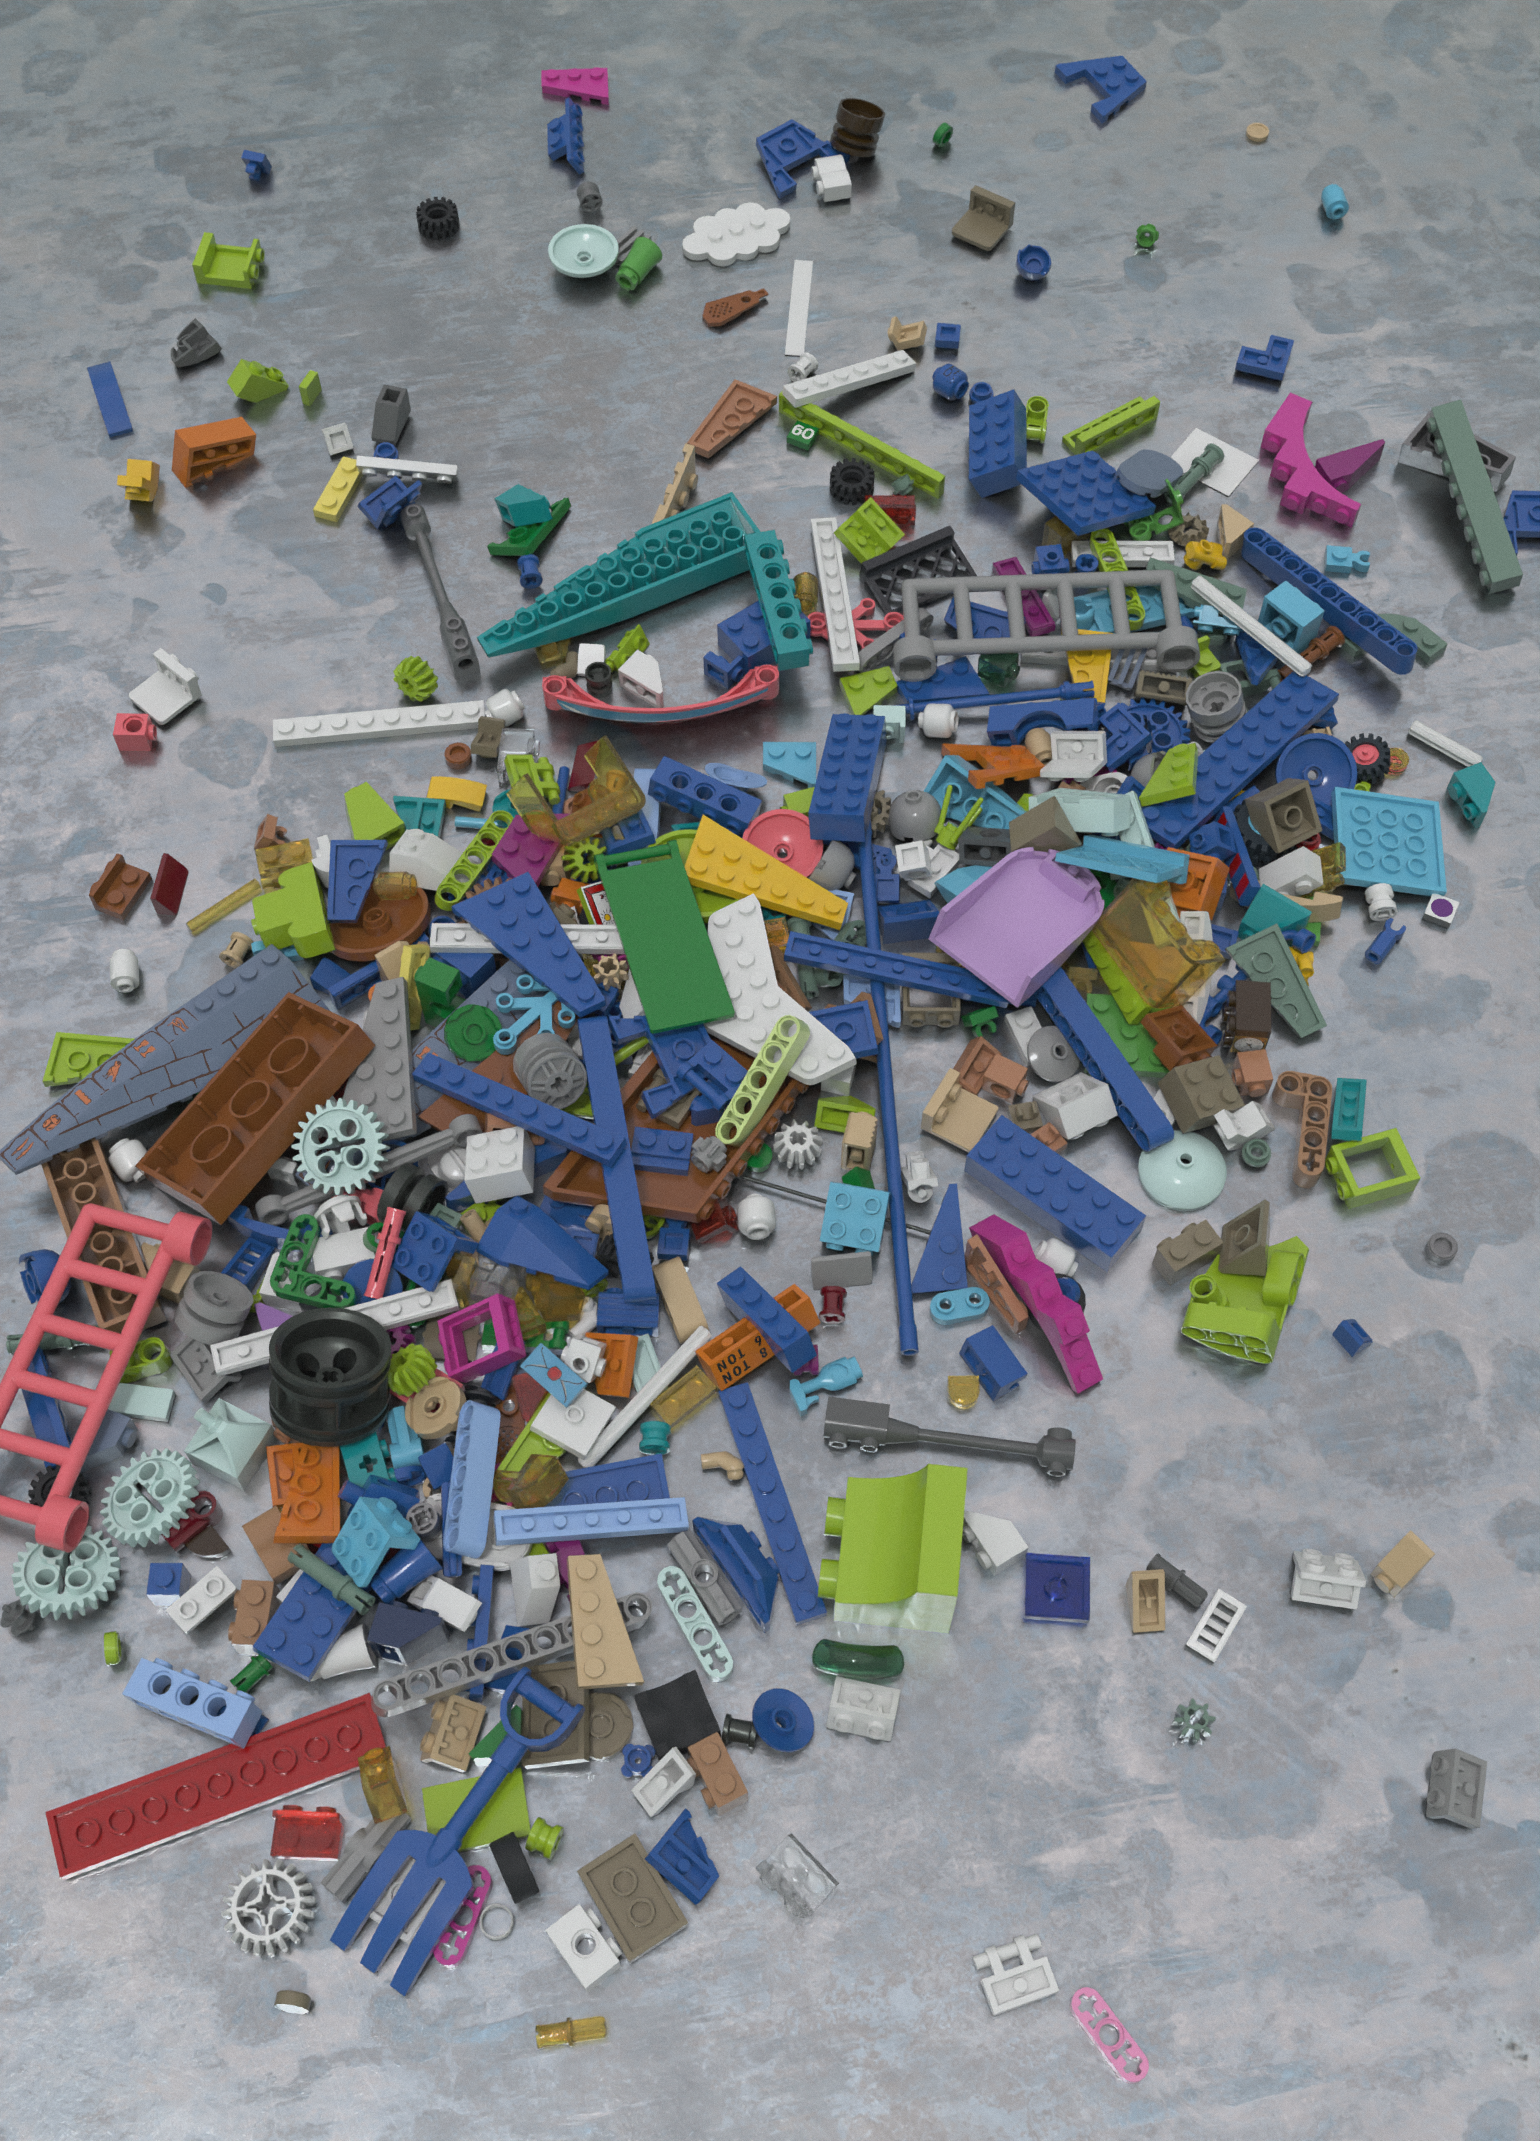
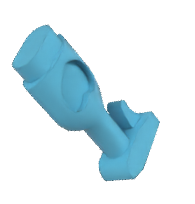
(832, 1377)

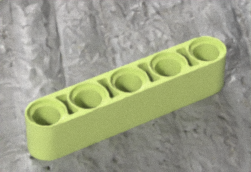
(775, 1073)

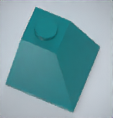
(1270, 909)

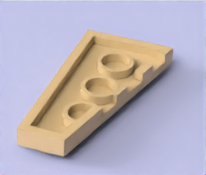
(685, 479)
(599, 1634)

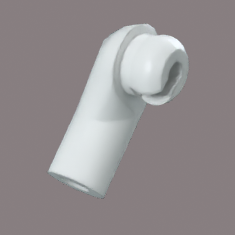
(588, 1318)

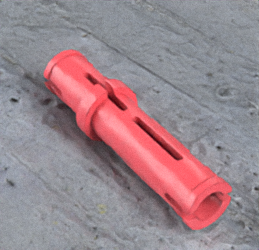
(385, 1252)

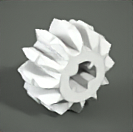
(797, 1144)

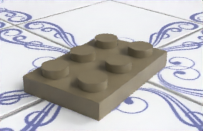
(537, 1724)
(632, 1898)

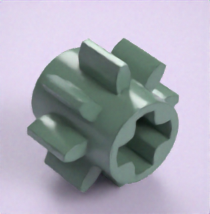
(1200, 1727)

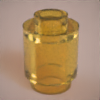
(806, 590)
(395, 885)

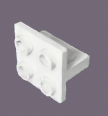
(1327, 1579)

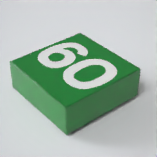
(802, 435)

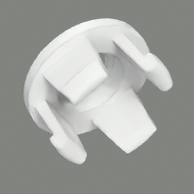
(337, 1212)

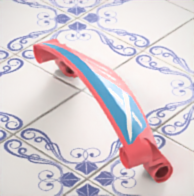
(565, 694)

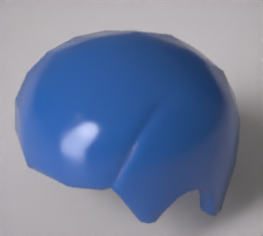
(1033, 262)

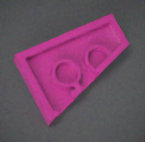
(580, 82)

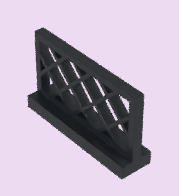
(905, 557)

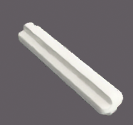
(1444, 744)

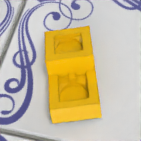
(457, 791)

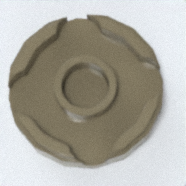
(608, 1726)

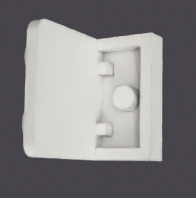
(166, 690)
(1076, 755)

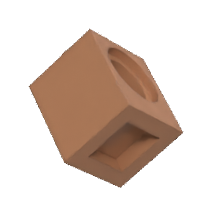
(1005, 1079)

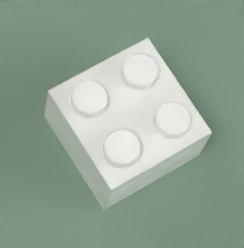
(499, 1164)

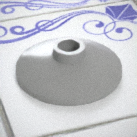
(1043, 1056)

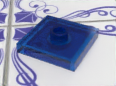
(1057, 1588)

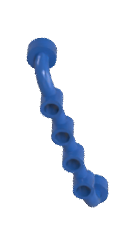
(1302, 941)

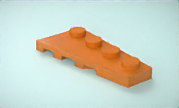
(312, 1500)

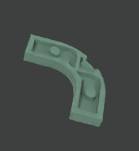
(1427, 642)

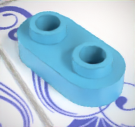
(960, 1306)

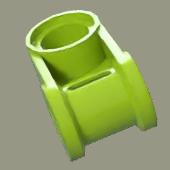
(1036, 418)
(140, 1363)

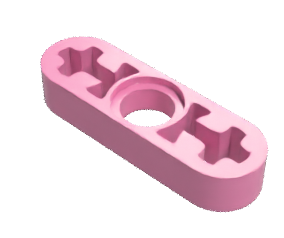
(1111, 2019)

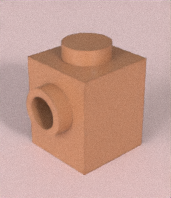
(1252, 1073)

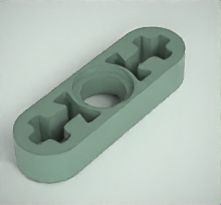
(845, 934)

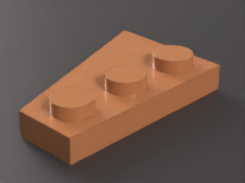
(990, 1279)

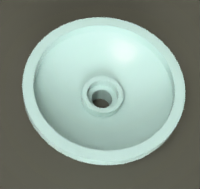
(583, 251)
(1180, 1184)

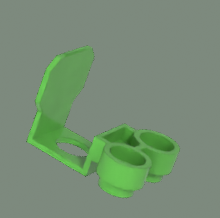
(1141, 528)

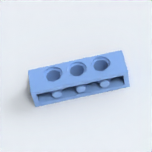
(232, 1726)

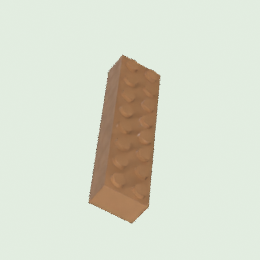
(87, 1178)

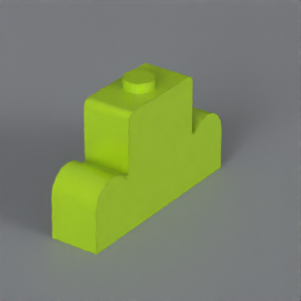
(295, 914)

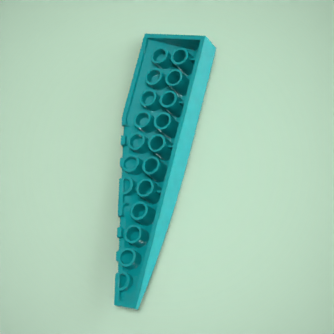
(640, 575)

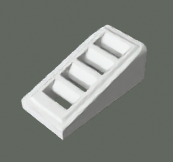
(1231, 1603)

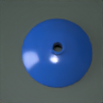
(1323, 755)

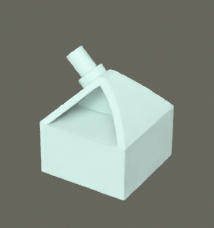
(230, 1443)

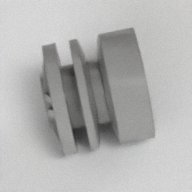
(1214, 704)
(550, 1070)

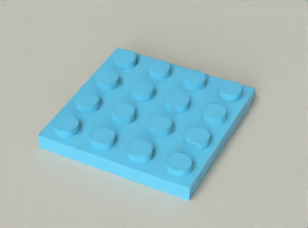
(1390, 841)

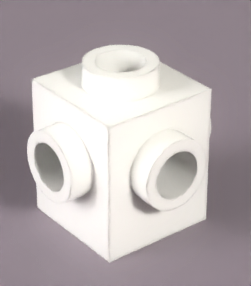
(591, 1352)

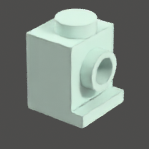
(894, 720)

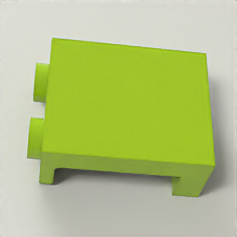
(227, 264)

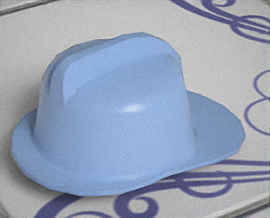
(734, 777)

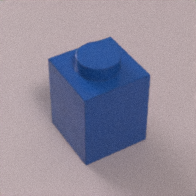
(167, 1583)

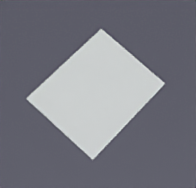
(1225, 475)

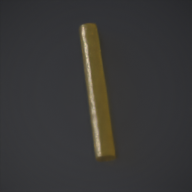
(223, 905)

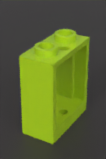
(1397, 1157)

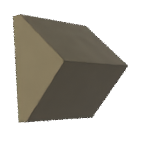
(1043, 829)
(1246, 1242)

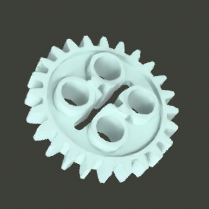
(335, 1121)
(132, 1515)
(94, 1574)

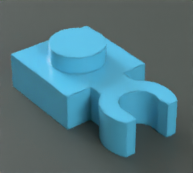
(1342, 559)

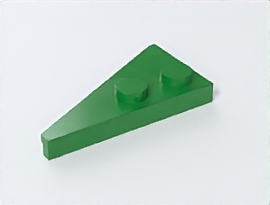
(528, 537)

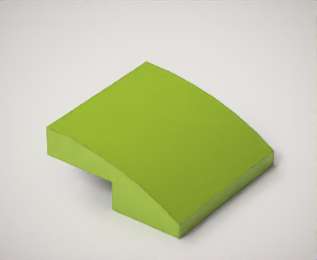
(869, 532)

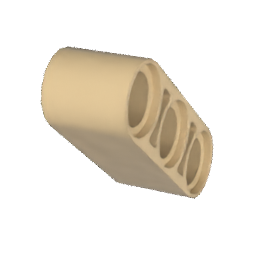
(678, 1298)

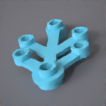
(538, 1007)

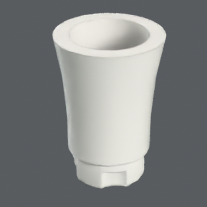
(348, 1654)

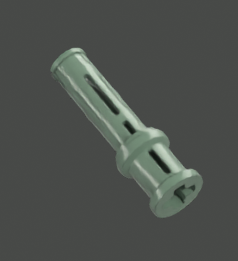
(1199, 468)
(806, 973)

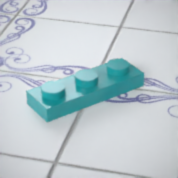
(1349, 1109)

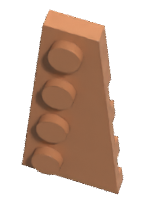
(730, 416)

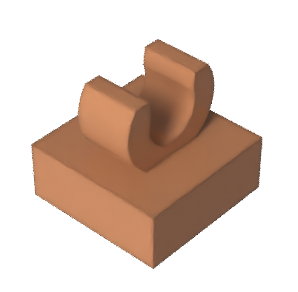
(267, 833)
(1050, 1137)

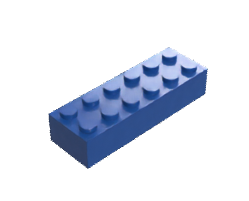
(847, 778)
(1054, 1193)

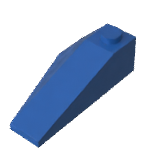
(531, 1239)

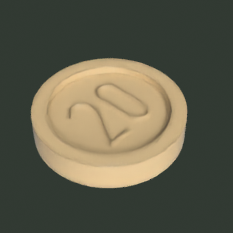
(1257, 132)

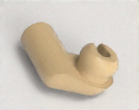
(724, 1460)

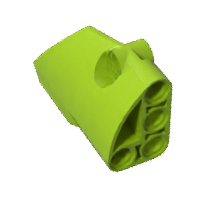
(1246, 1311)

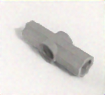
(714, 1593)
(361, 1855)

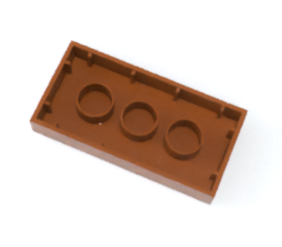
(255, 1106)

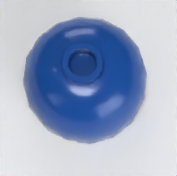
(38, 1270)

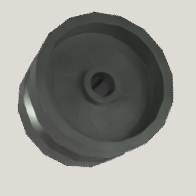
(411, 1192)

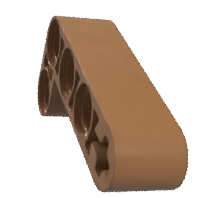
(1307, 1129)

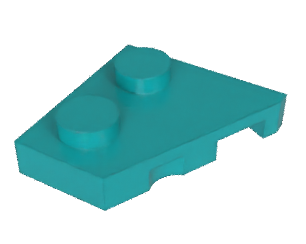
(421, 813)

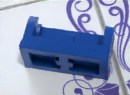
(993, 1362)

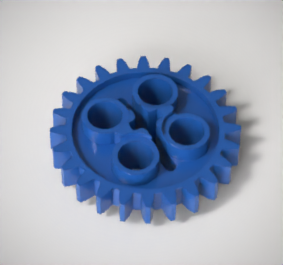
(1162, 724)

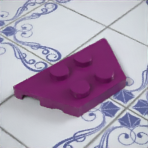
(525, 852)

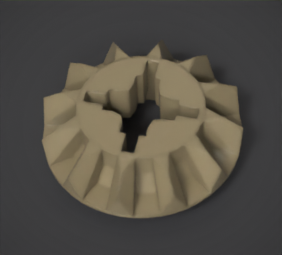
(1198, 533)

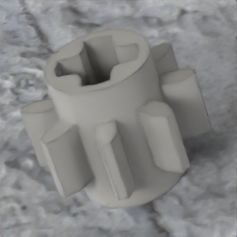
(709, 1154)

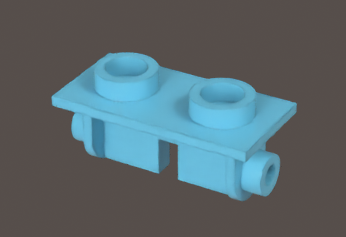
(1209, 620)

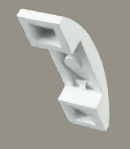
(1198, 928)

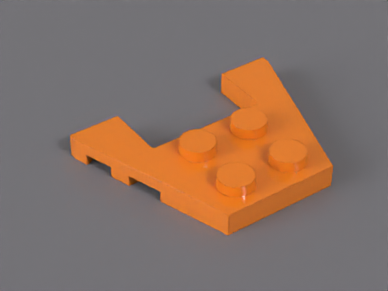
(997, 761)

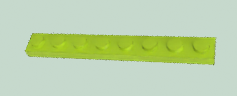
(866, 446)

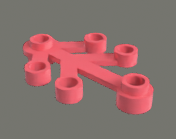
(818, 623)

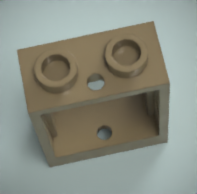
(930, 1015)

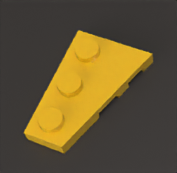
(1090, 666)

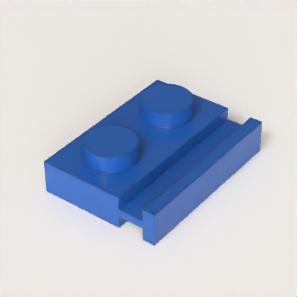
(661, 1151)

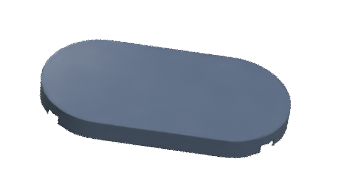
(1147, 473)

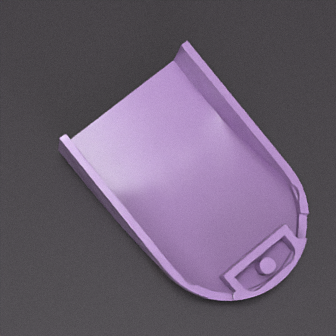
(1020, 921)

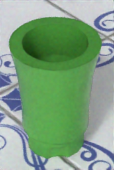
(638, 263)

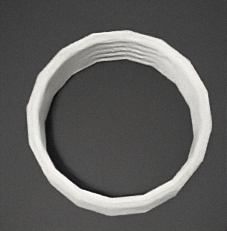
(483, 1914)

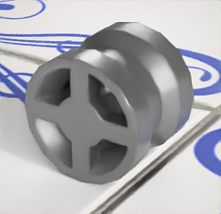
(589, 197)

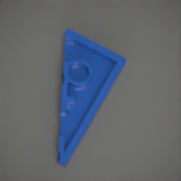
(1255, 657)
(943, 1259)

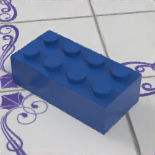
(997, 443)

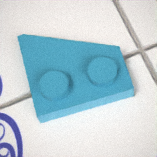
(791, 760)

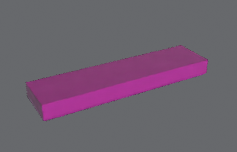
(1036, 614)

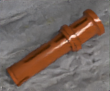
(1318, 648)

